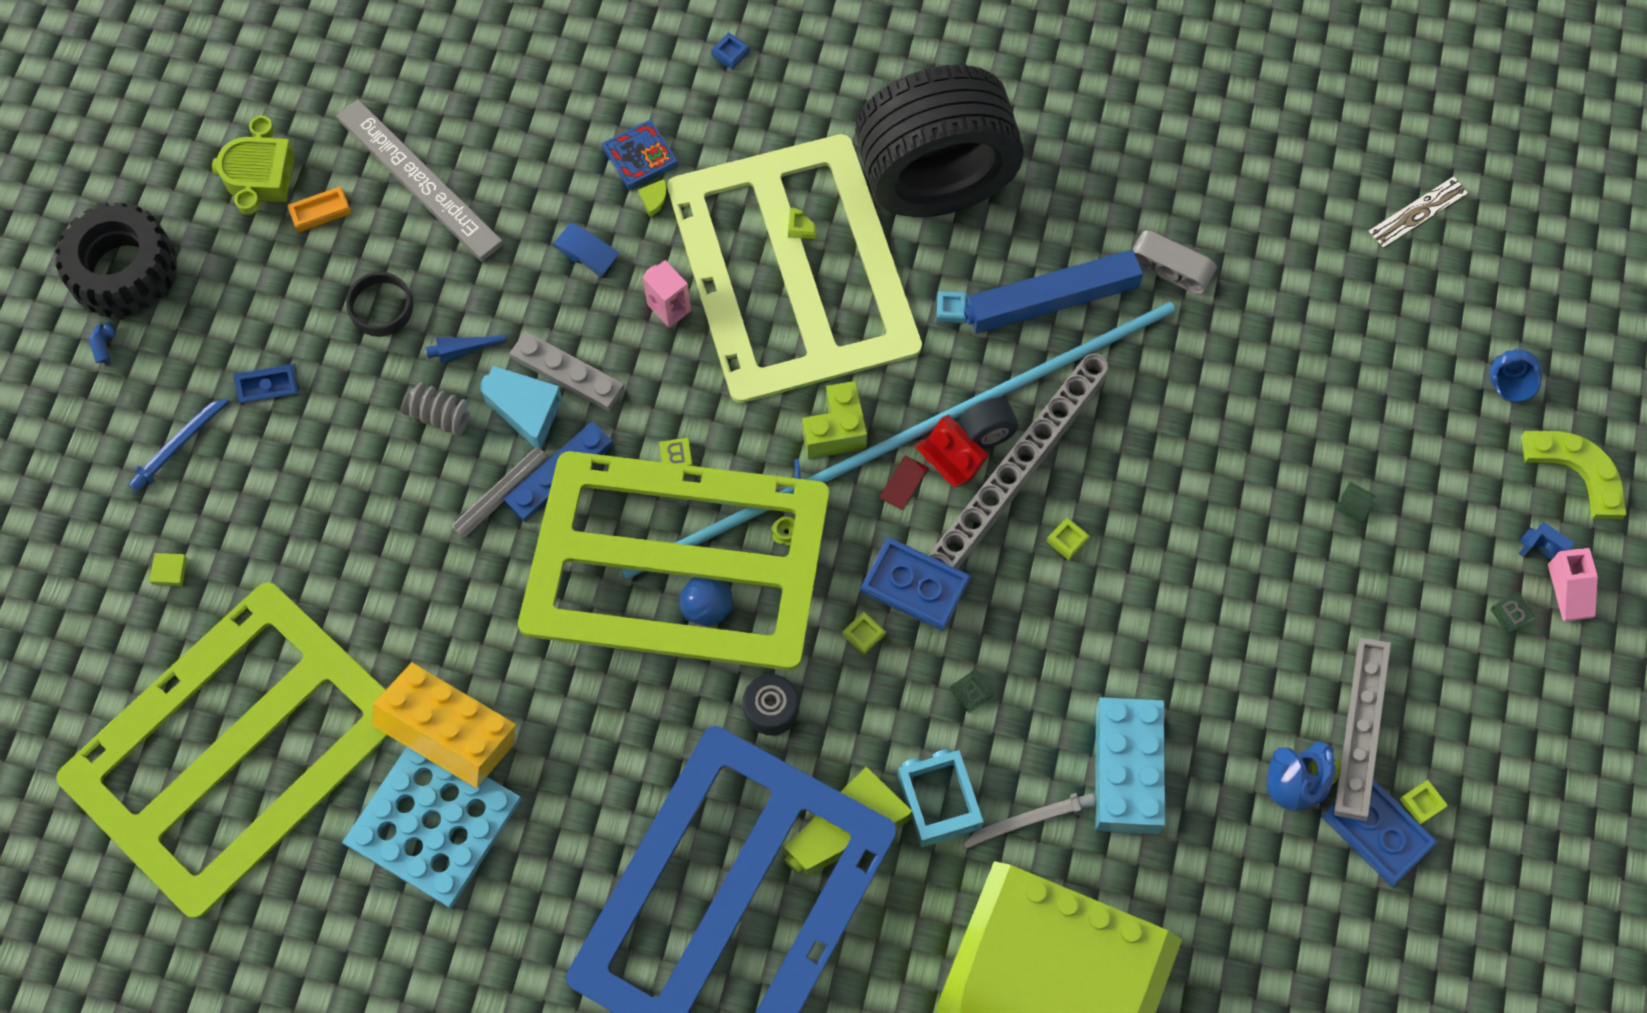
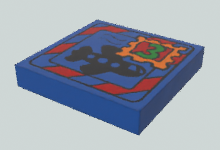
(639, 154)

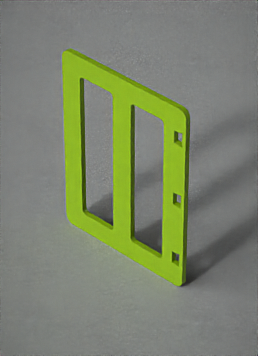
(562, 544)
(142, 833)

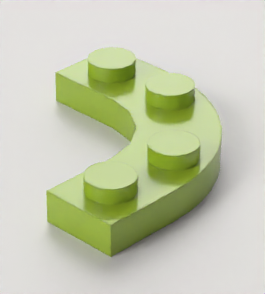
(1588, 460)

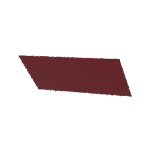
(903, 482)

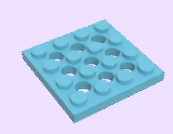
(410, 826)

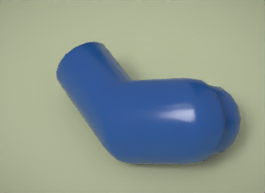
(98, 341)

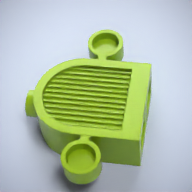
(256, 167)

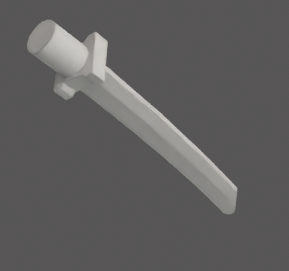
(1073, 804)

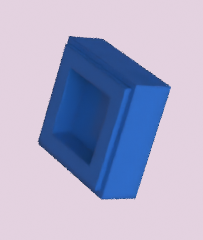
(730, 51)

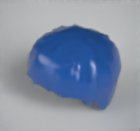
(1516, 375)
(705, 601)

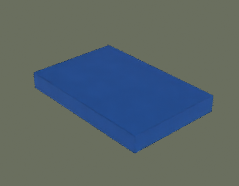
(915, 584)
(1388, 839)

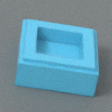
(951, 306)

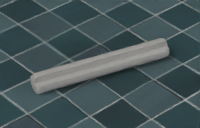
(497, 493)

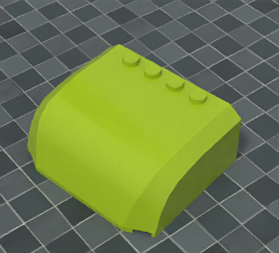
(1055, 953)

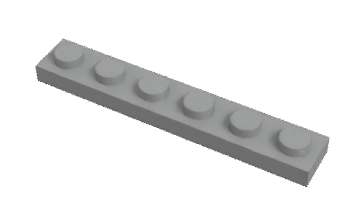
(1362, 729)

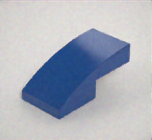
(586, 248)

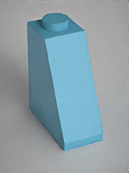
(522, 402)

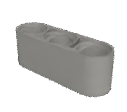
(1174, 262)

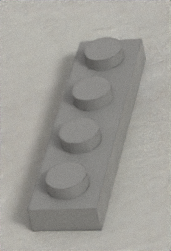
(567, 371)

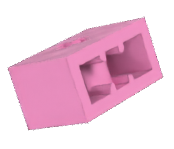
(666, 293)

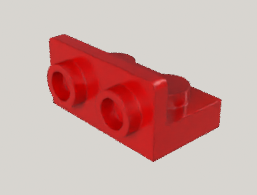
(952, 452)

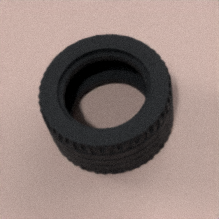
(939, 141)

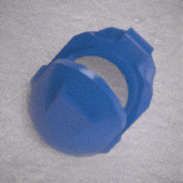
(1292, 785)

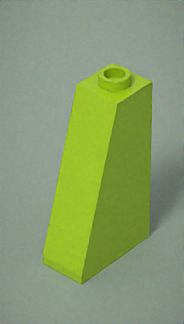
(824, 843)

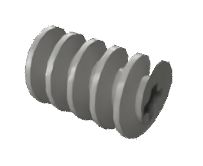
(436, 410)

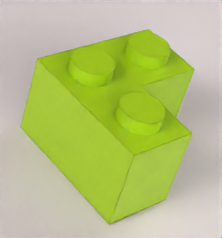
(841, 428)

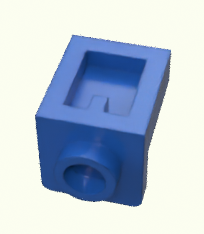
(1546, 539)

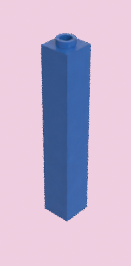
(1053, 291)

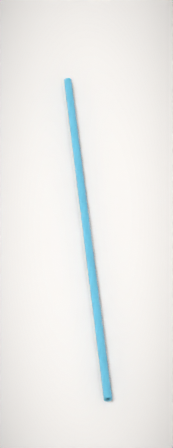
(929, 425)

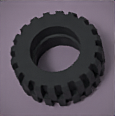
(97, 234)

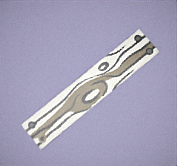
(1418, 212)

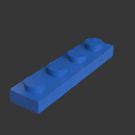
(534, 491)

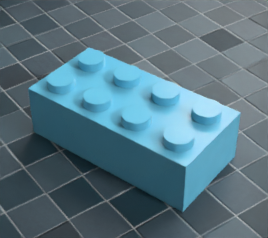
(1129, 766)

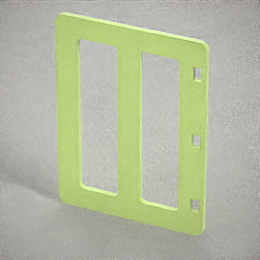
(823, 356)

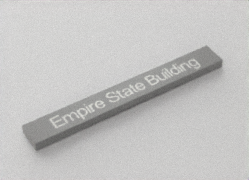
(420, 180)

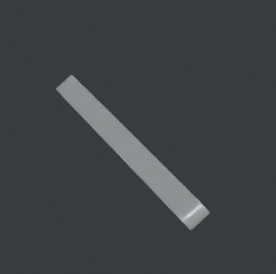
(1018, 470)

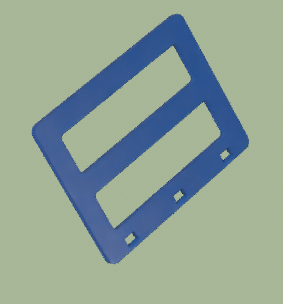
(791, 794)

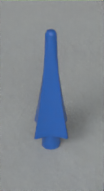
(454, 347)

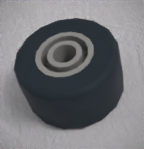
(989, 422)
(775, 715)

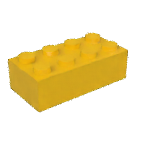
(443, 725)

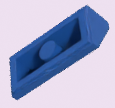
(266, 383)

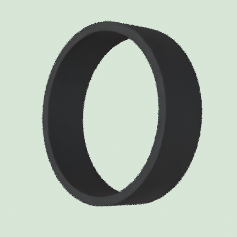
(371, 279)

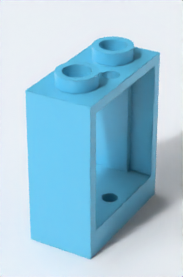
(948, 828)

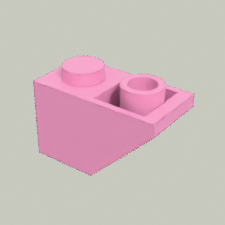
(1574, 583)

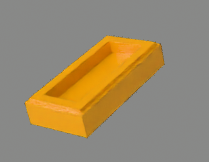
(319, 209)

